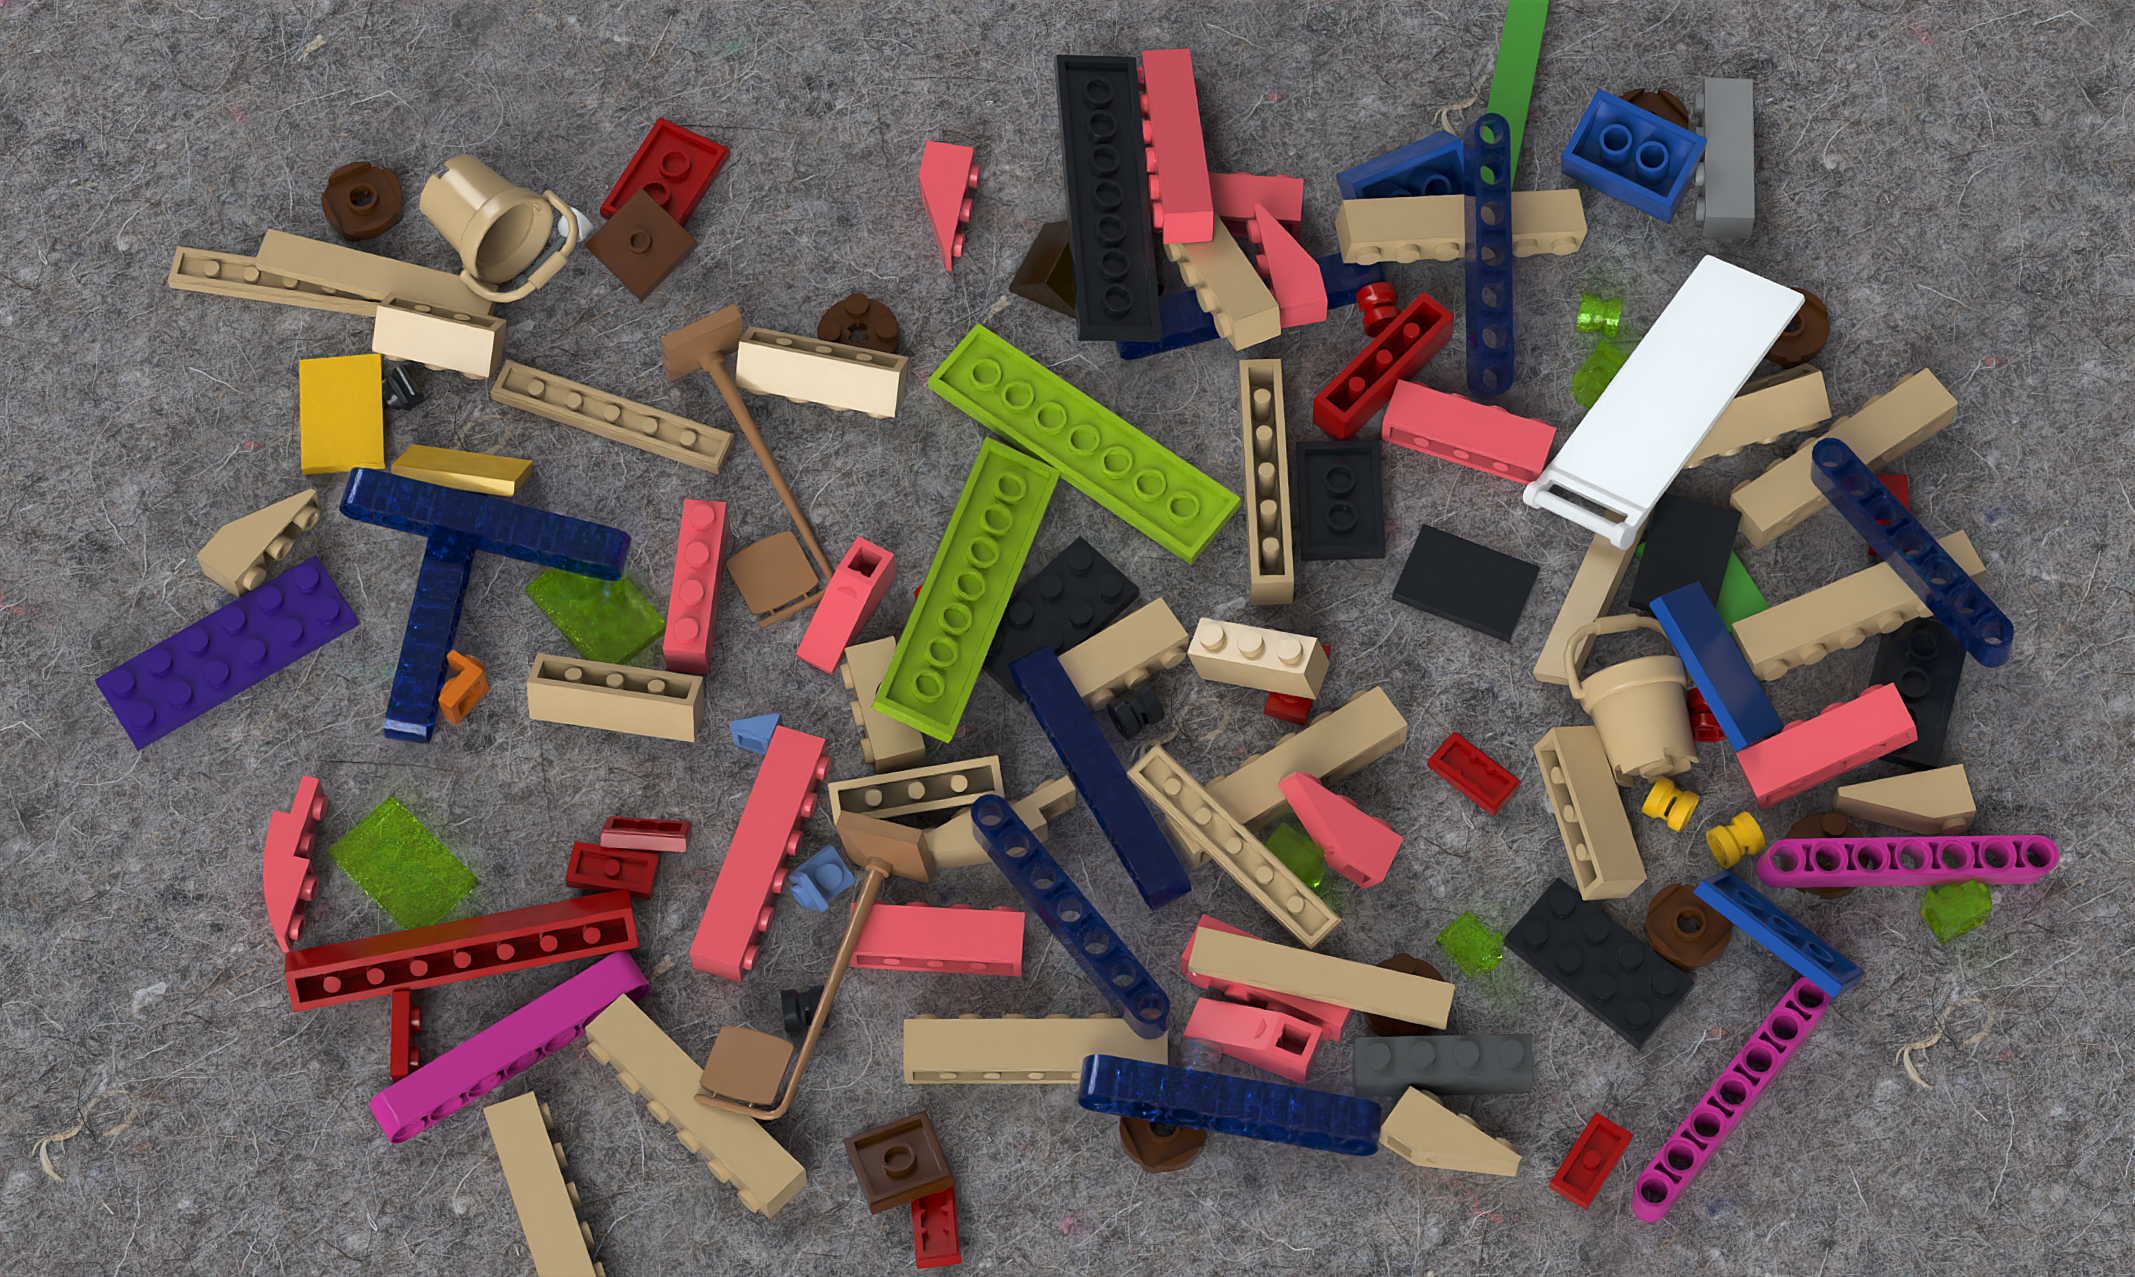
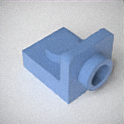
(820, 879)

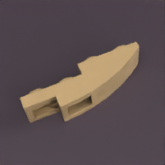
(956, 847)

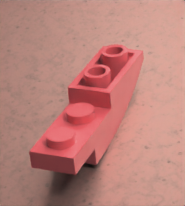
(287, 864)

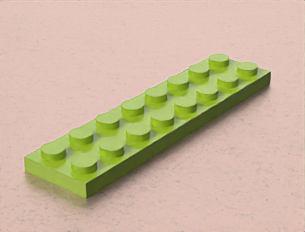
(1084, 443)
(966, 590)

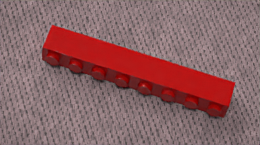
(460, 950)

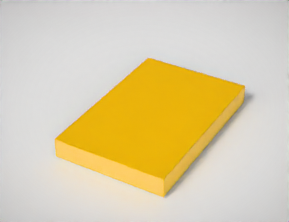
(342, 413)
(463, 469)

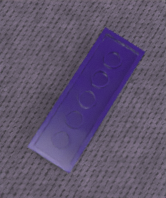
(226, 652)

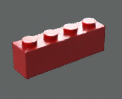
(1373, 375)

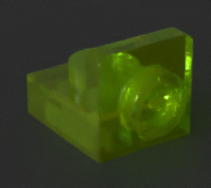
(1471, 945)

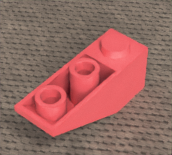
(945, 187)
(1288, 270)
(847, 604)
(1351, 840)
(1258, 1037)

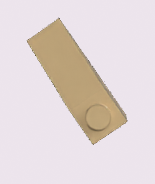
(1916, 802)

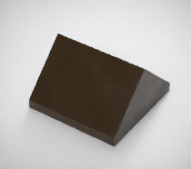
(1047, 270)

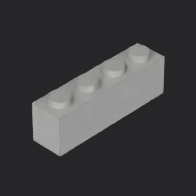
(1727, 160)

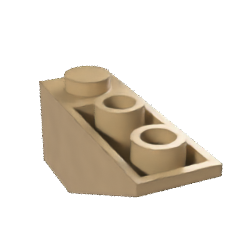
(251, 545)
(1440, 1139)

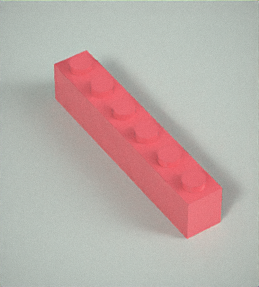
(1175, 147)
(759, 854)

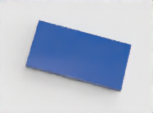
(1716, 665)
(1780, 933)

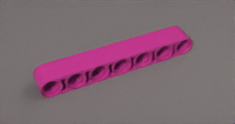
(1890, 870)
(506, 1048)
(1724, 1116)

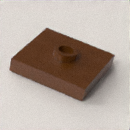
(641, 244)
(899, 1162)

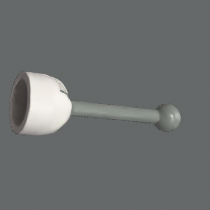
(585, 228)

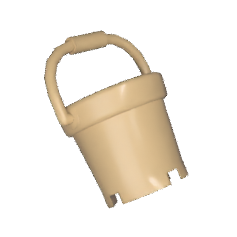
(495, 226)
(1636, 706)

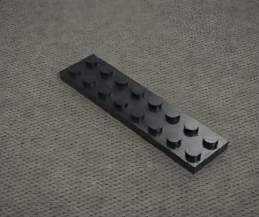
(1107, 199)

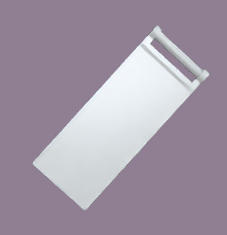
(1666, 398)

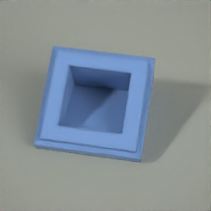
(755, 732)

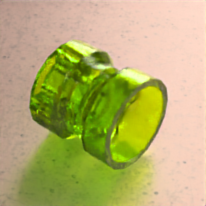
(1599, 315)

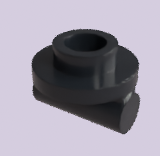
(401, 389)

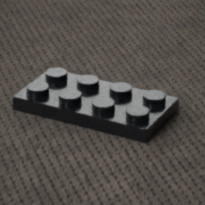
(1058, 608)
(1926, 669)
(1599, 963)

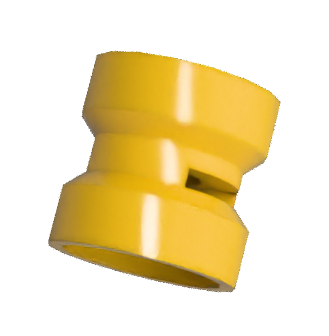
(1661, 800)
(1735, 840)

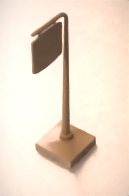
(775, 567)
(751, 1063)

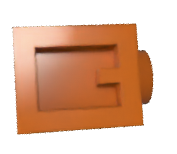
(464, 692)

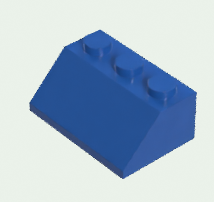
(1633, 155)
(1419, 169)

